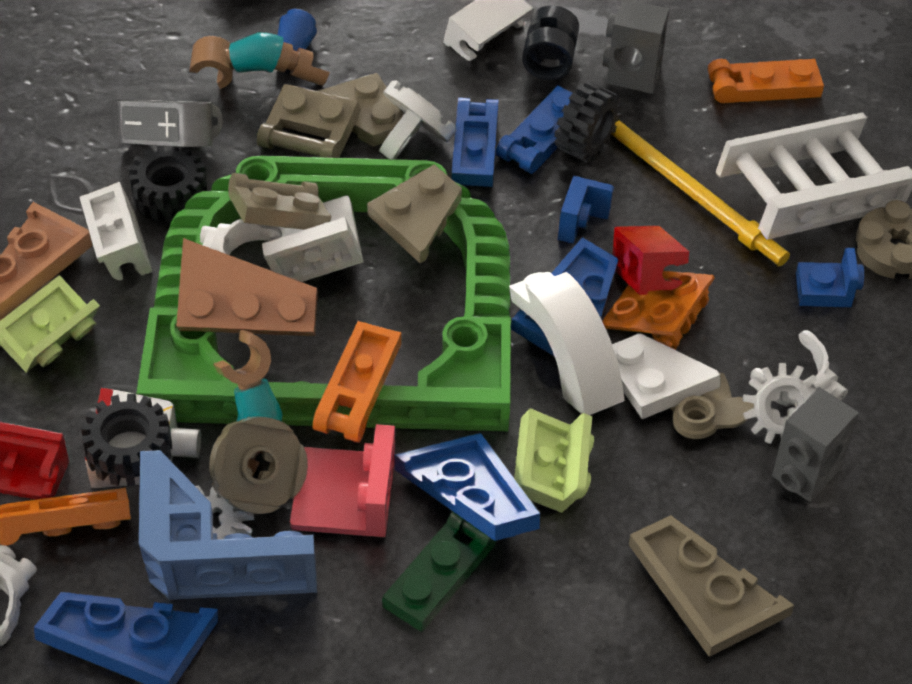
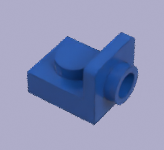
(583, 200)
(830, 282)

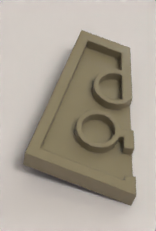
(705, 590)

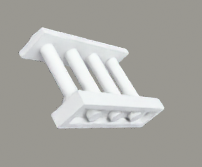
(814, 205)

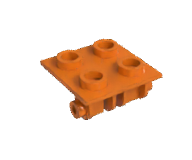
(662, 312)

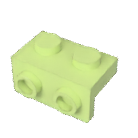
(44, 323)
(553, 459)

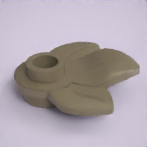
(704, 414)

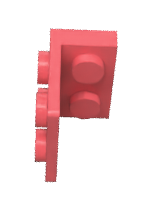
(347, 488)

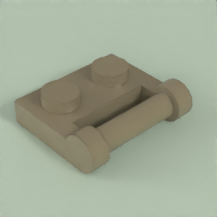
(311, 114)
(277, 203)

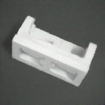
(482, 22)
(115, 230)

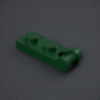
(437, 573)

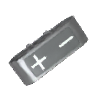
(168, 122)

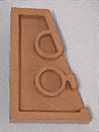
(38, 254)
(236, 295)

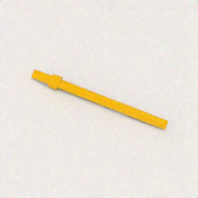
(747, 230)

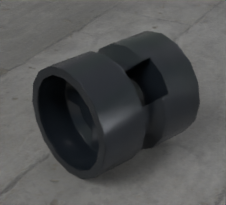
(550, 42)

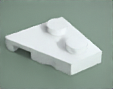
(659, 376)

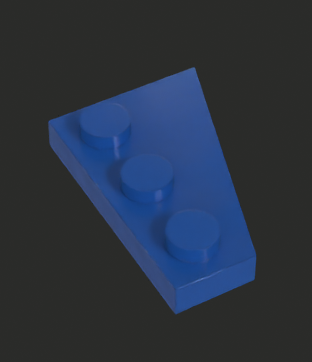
(591, 269)
(471, 483)
(130, 640)

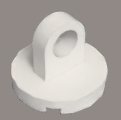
(417, 114)

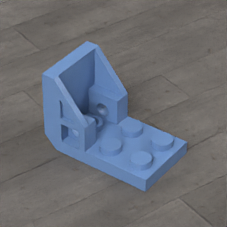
(189, 559)

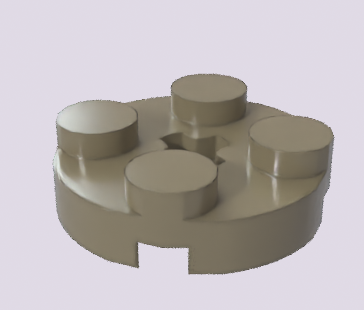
(875, 238)
(272, 487)

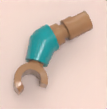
(254, 53)
(253, 392)

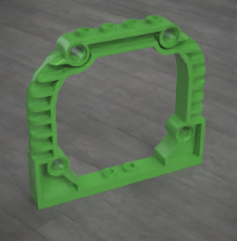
(455, 392)

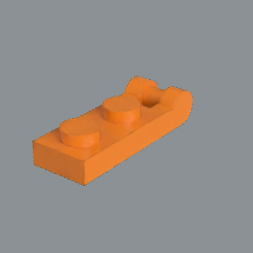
(765, 80)
(357, 380)
(59, 514)

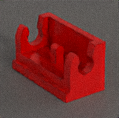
(644, 255)
(31, 461)

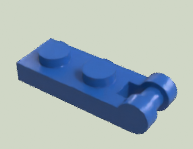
(534, 138)
(475, 142)

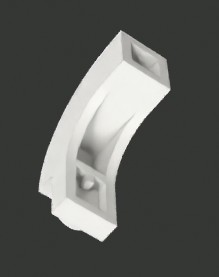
(577, 338)

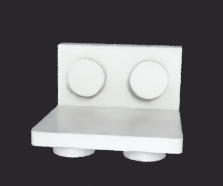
(318, 249)

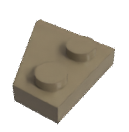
(377, 112)
(417, 210)

